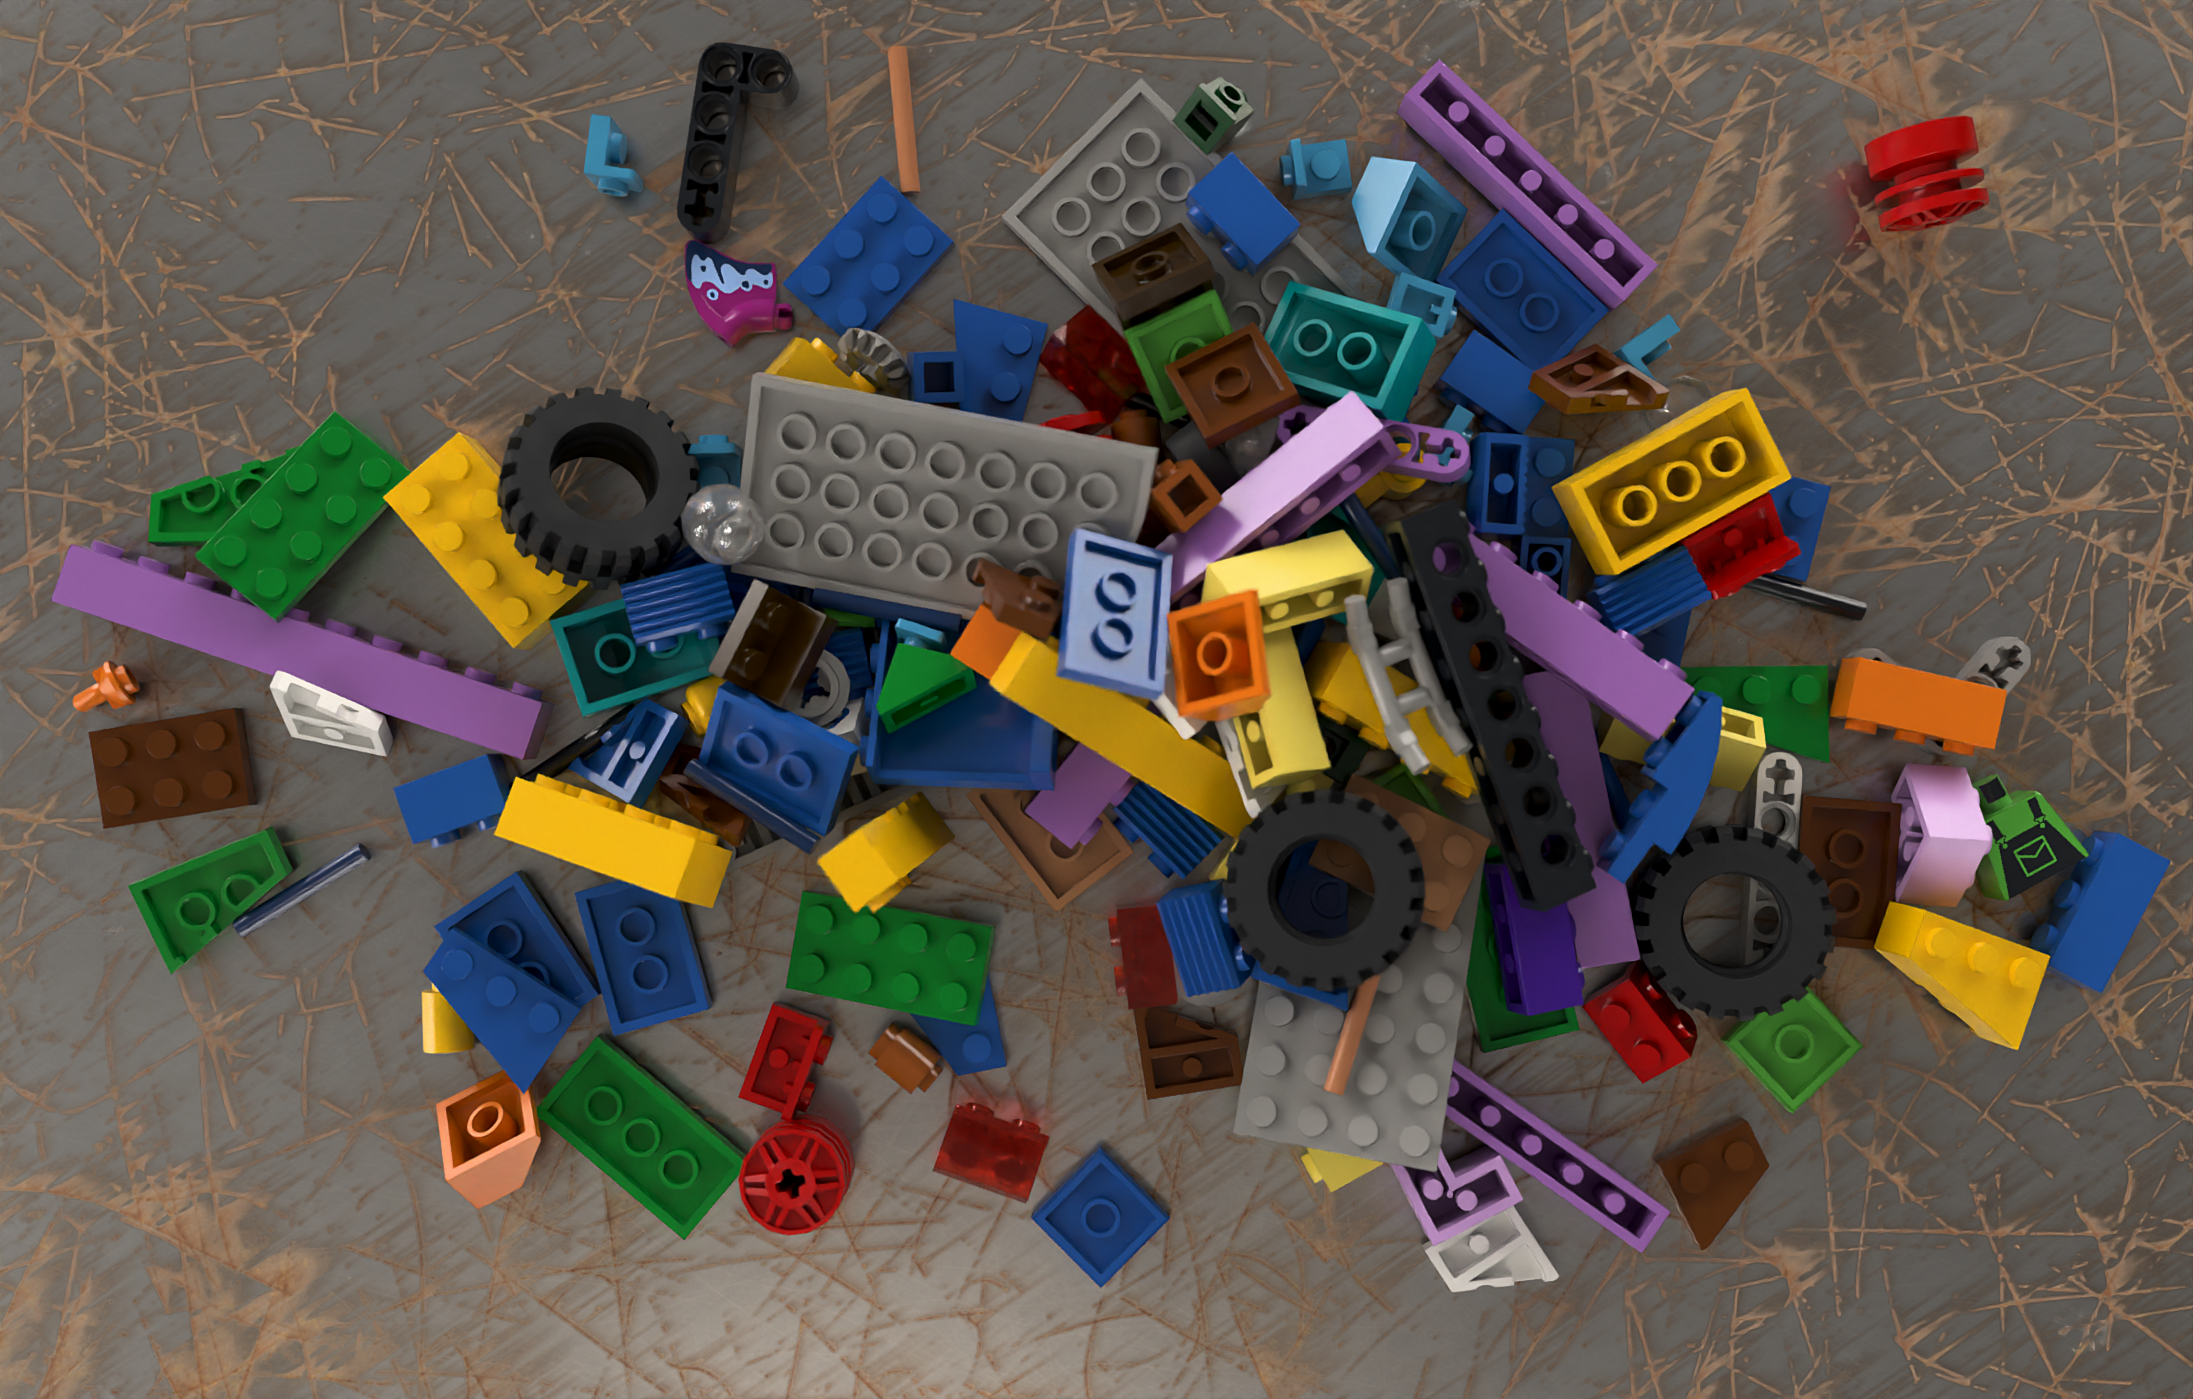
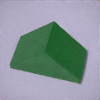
(919, 684)

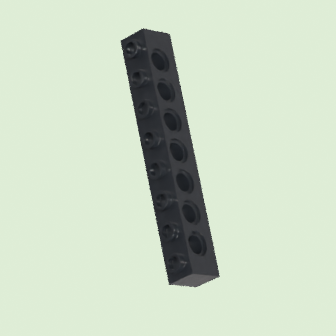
(1501, 785)

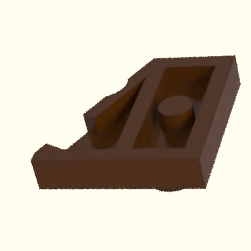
(1596, 383)
(1020, 601)
(699, 802)
(1185, 1054)
(1713, 1178)

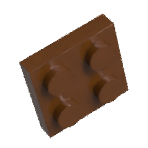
(1232, 385)

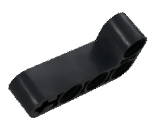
(726, 142)

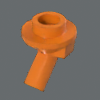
(113, 685)

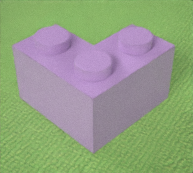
(1940, 835)
(1458, 1192)

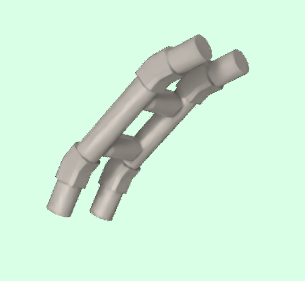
(1429, 693)

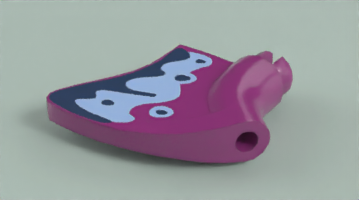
(734, 294)

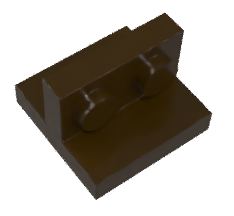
(1154, 275)
(773, 645)

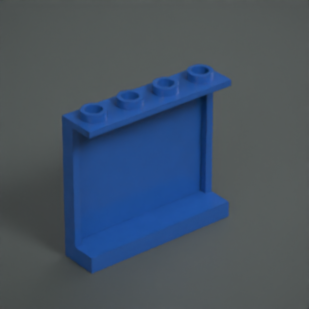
(965, 743)

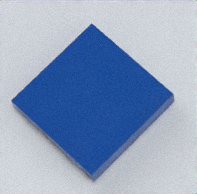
(1100, 1216)

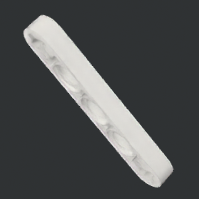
(1754, 892)

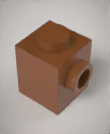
(1181, 495)

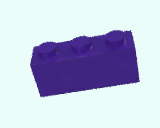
(1533, 949)

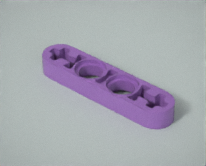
(1435, 439)

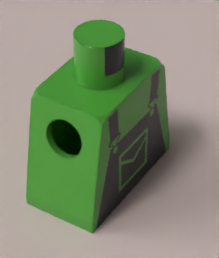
(2026, 843)

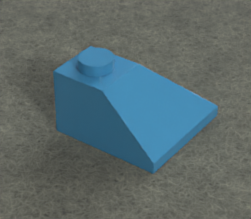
(1406, 217)

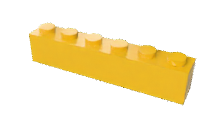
(1124, 733)

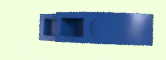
(1545, 541)
(1681, 773)

